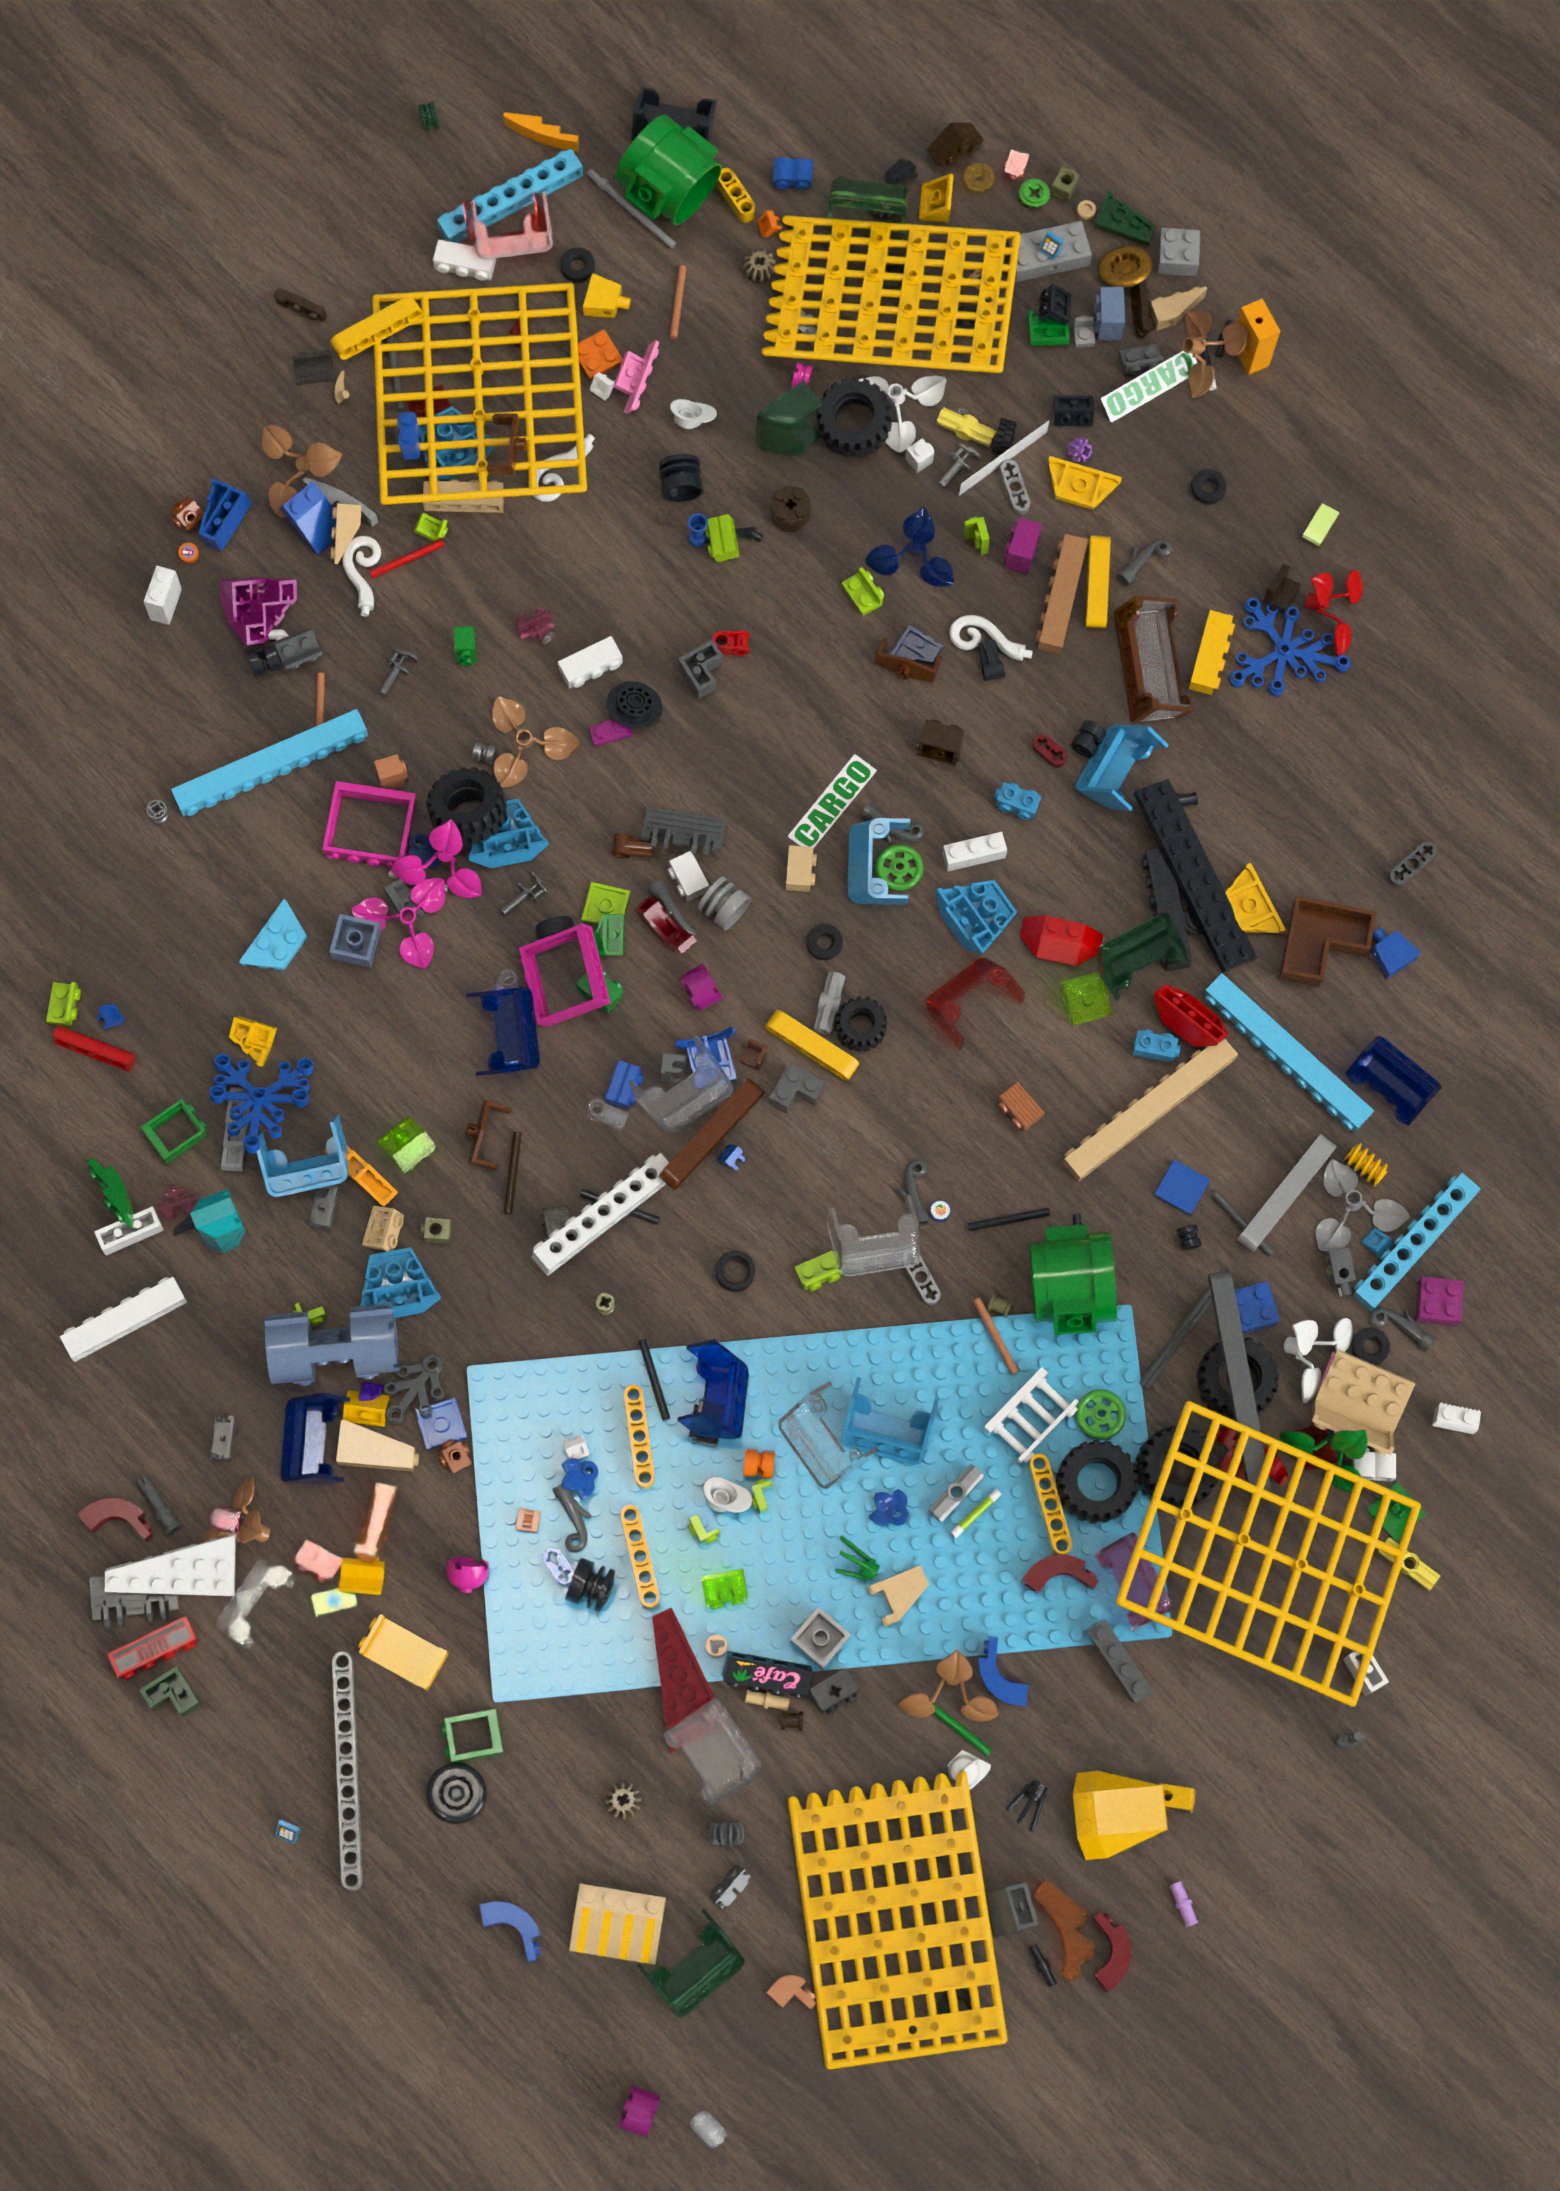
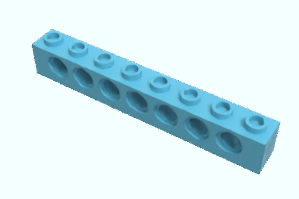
(521, 197)
(1466, 1190)

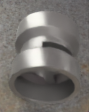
(484, 752)
(160, 815)

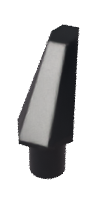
(749, 533)
(183, 1226)

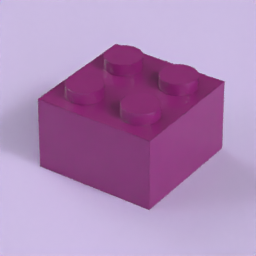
(1022, 545)
(1439, 1301)

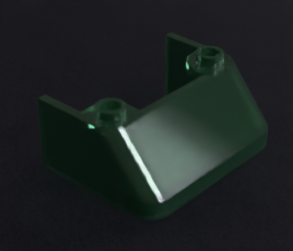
(868, 196)
(785, 424)
(1138, 949)
(698, 1973)

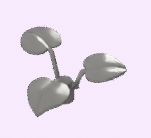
(1343, 1179)

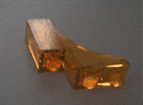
(376, 1524)
(1067, 1916)

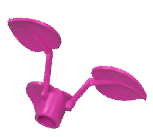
(447, 842)
(415, 949)

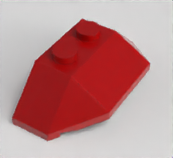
(1060, 940)
(1189, 1017)

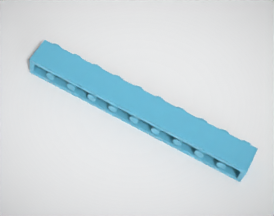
(269, 763)
(1288, 1053)

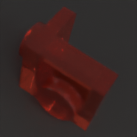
(1016, 164)

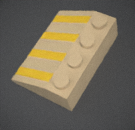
(617, 1924)

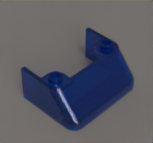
(514, 1029)
(724, 1392)
(305, 1439)

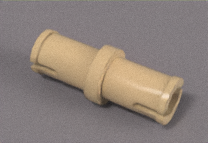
(767, 1700)

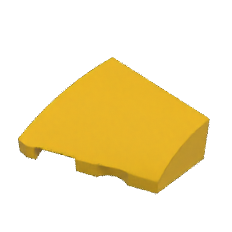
(253, 1038)

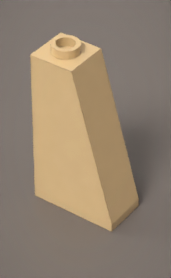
(373, 1450)

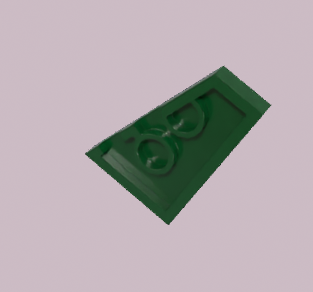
(1122, 221)

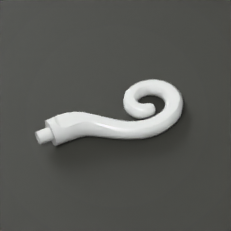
(552, 477)
(366, 597)
(1010, 649)

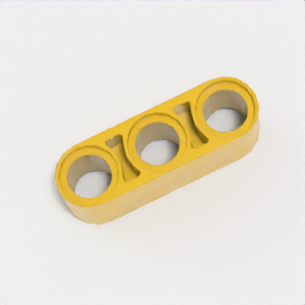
(736, 203)

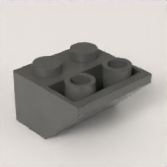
(1011, 1909)

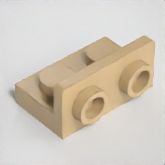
(383, 1229)

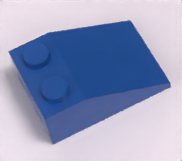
(311, 516)

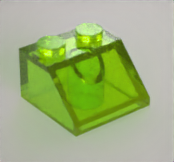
(1086, 998)
(407, 1144)
(724, 1589)

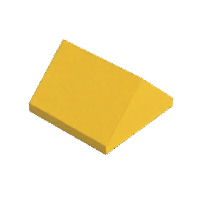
(936, 199)

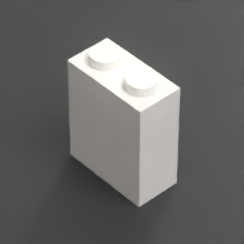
(162, 595)

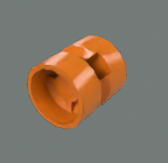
(759, 1463)

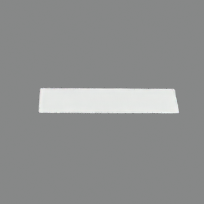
(1010, 453)

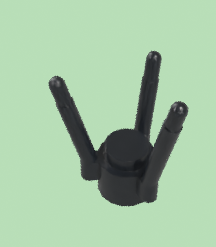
(1035, 1792)

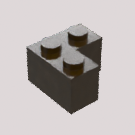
(954, 141)

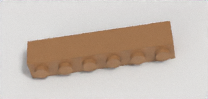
(1062, 595)

